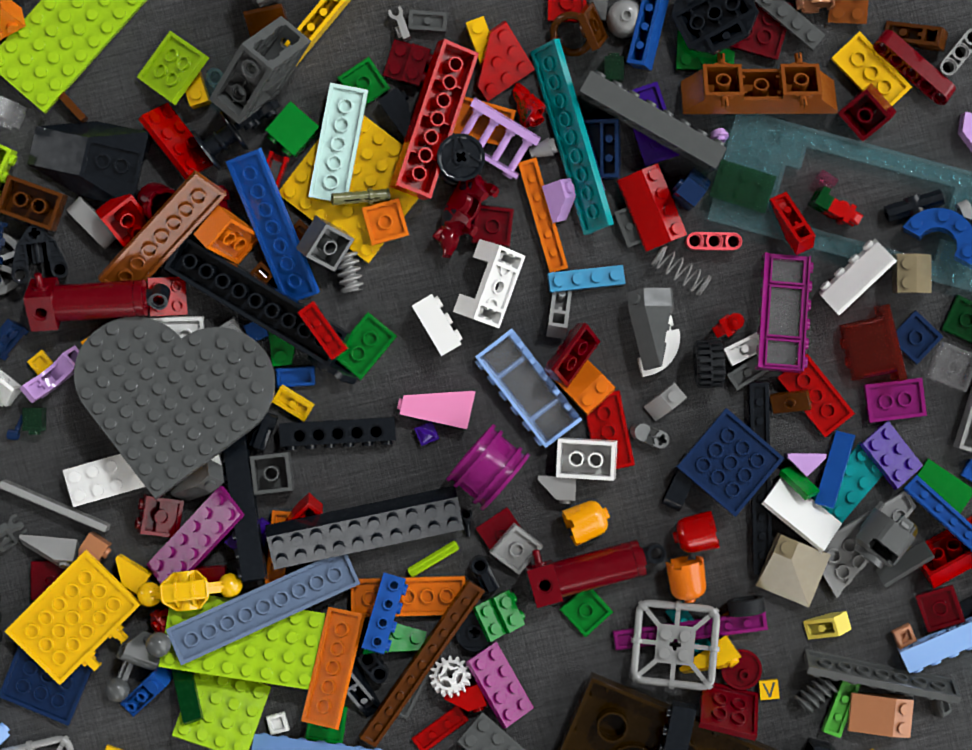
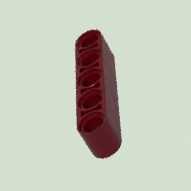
(914, 67)

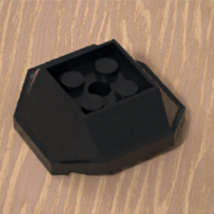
(714, 34)

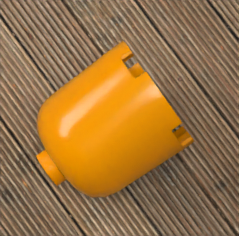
(586, 521)

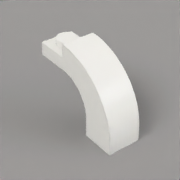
(672, 345)

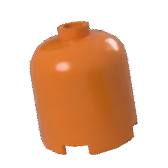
(686, 578)

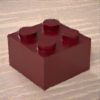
(867, 112)

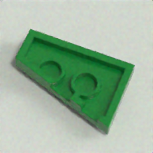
(404, 639)

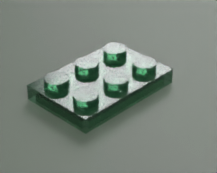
(742, 186)

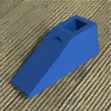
(147, 690)

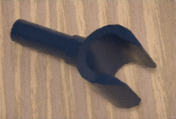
(15, 434)

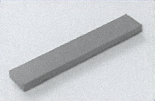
(54, 505)

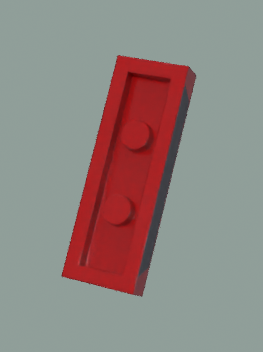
(323, 330)

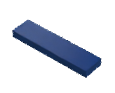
(835, 469)

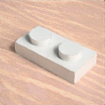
(742, 349)

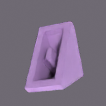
(806, 462)

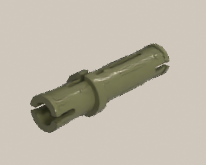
(360, 196)

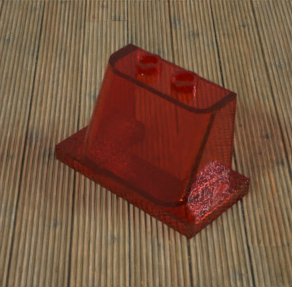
(873, 346)

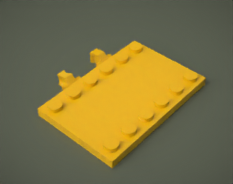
(74, 618)

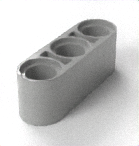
(951, 58)
(90, 221)

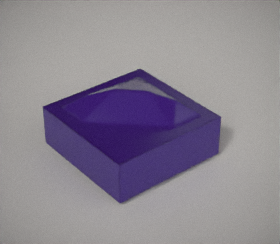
(426, 433)

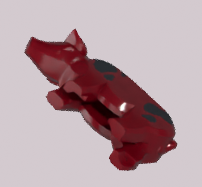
(460, 212)

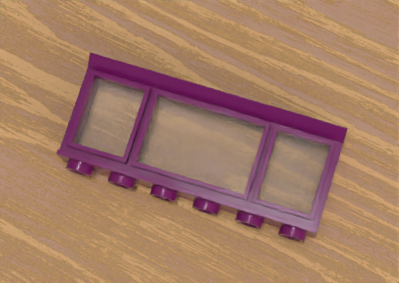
(784, 313)

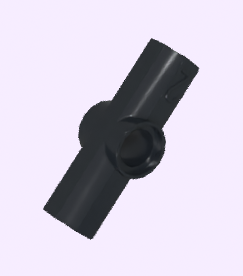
(913, 205)

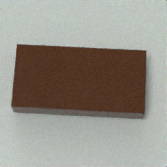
(73, 107)

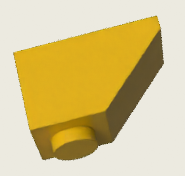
(131, 573)

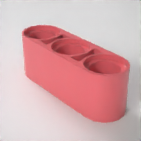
(722, 238)

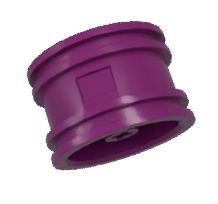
(488, 467)

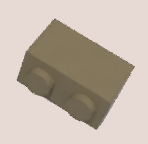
(912, 273)

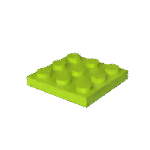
(172, 67)

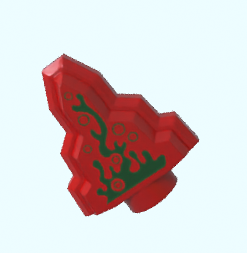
(528, 106)

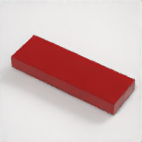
(440, 728)

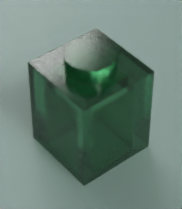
(613, 67)
(34, 420)

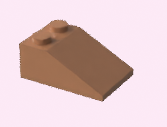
(880, 714)

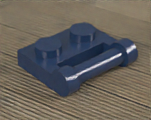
(10, 335)

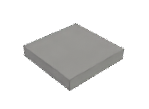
(515, 548)

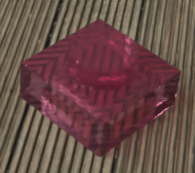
(826, 179)

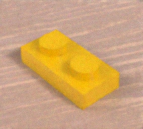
(293, 403)

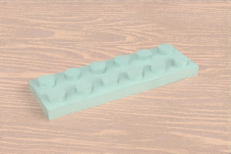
(338, 141)

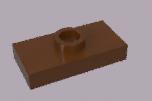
(790, 401)

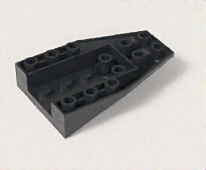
(91, 157)

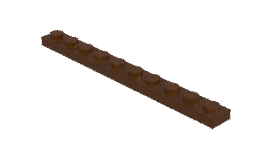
(421, 663)

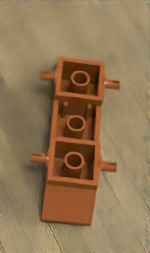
(734, 90)

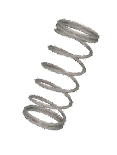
(659, 256)

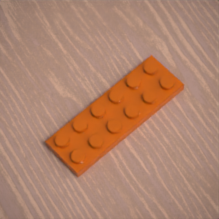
(423, 596)
(333, 668)

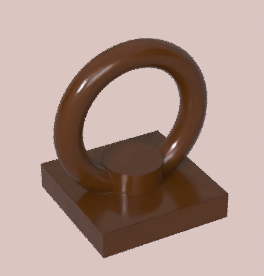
(590, 27)

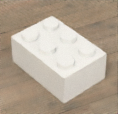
(437, 324)
(586, 458)

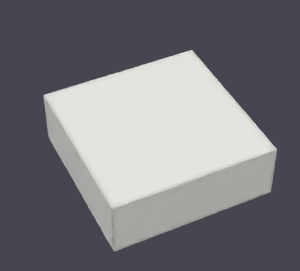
(277, 723)

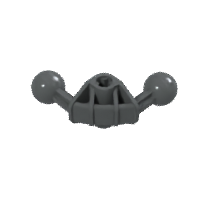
(142, 651)

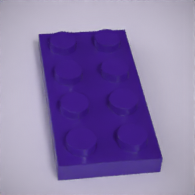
(650, 150)

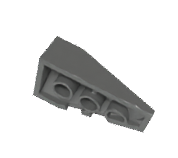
(650, 317)

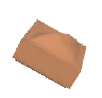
(904, 635)

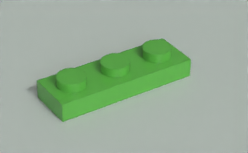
(839, 709)

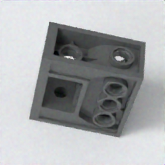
(259, 70)

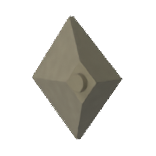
(792, 570)

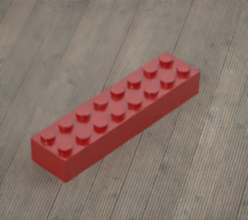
(433, 118)

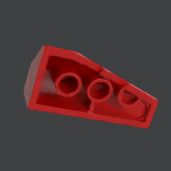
(122, 217)

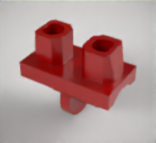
(728, 324)

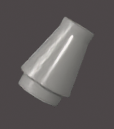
(544, 148)

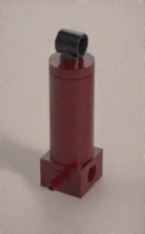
(50, 303)
(589, 570)

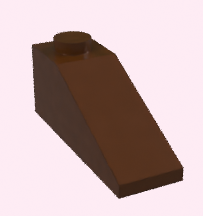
(920, 36)

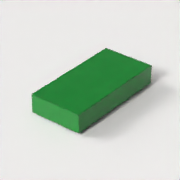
(799, 482)

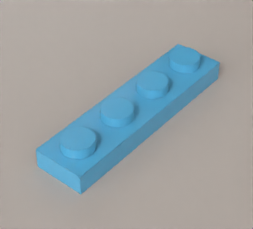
(586, 278)

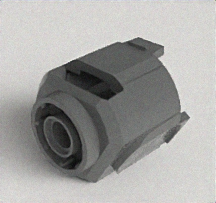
(883, 539)

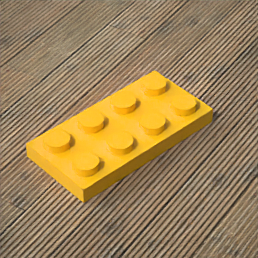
(865, 66)

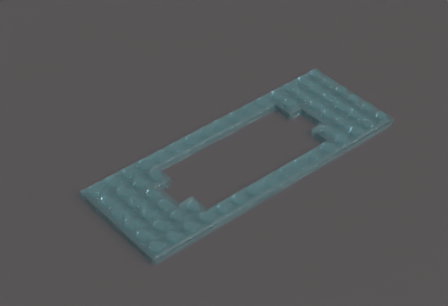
(773, 144)

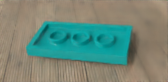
(858, 480)

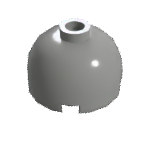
(622, 18)

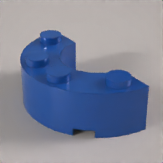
(947, 222)

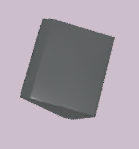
(940, 708)

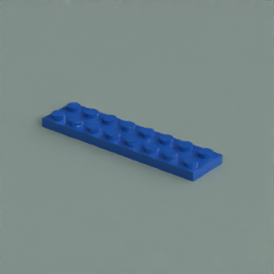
(272, 224)

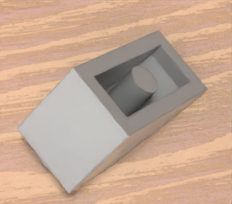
(665, 401)
(560, 488)

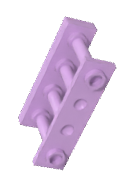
(512, 129)

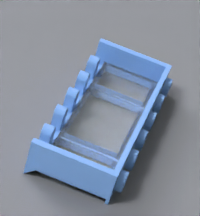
(527, 388)

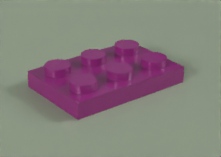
(895, 400)

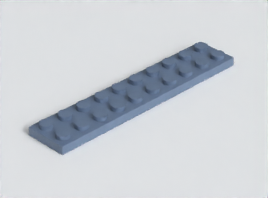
(261, 607)

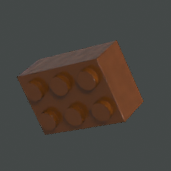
(32, 203)

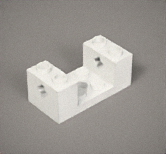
(502, 268)

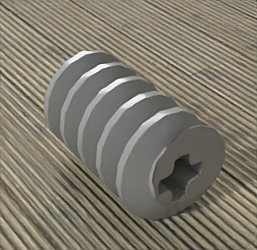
(349, 273)

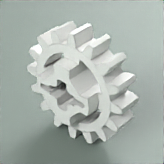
(441, 674)

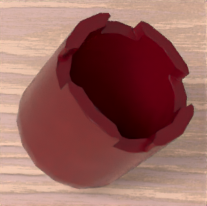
(152, 197)

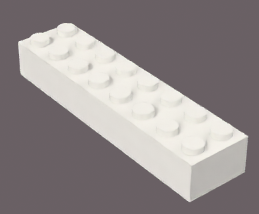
(103, 479)

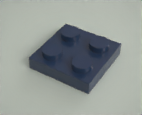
(917, 337)

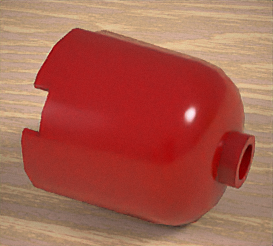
(697, 533)

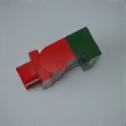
(833, 208)

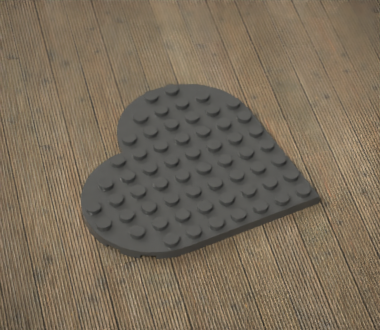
(172, 398)

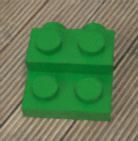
(499, 615)

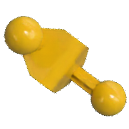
(187, 590)

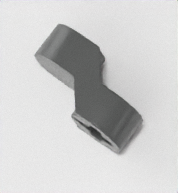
(641, 431)

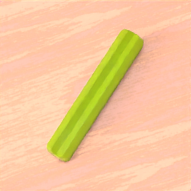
(433, 558)

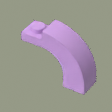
(51, 377)

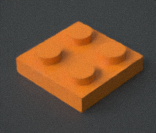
(385, 221)

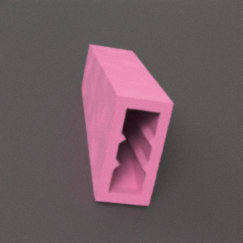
(442, 408)

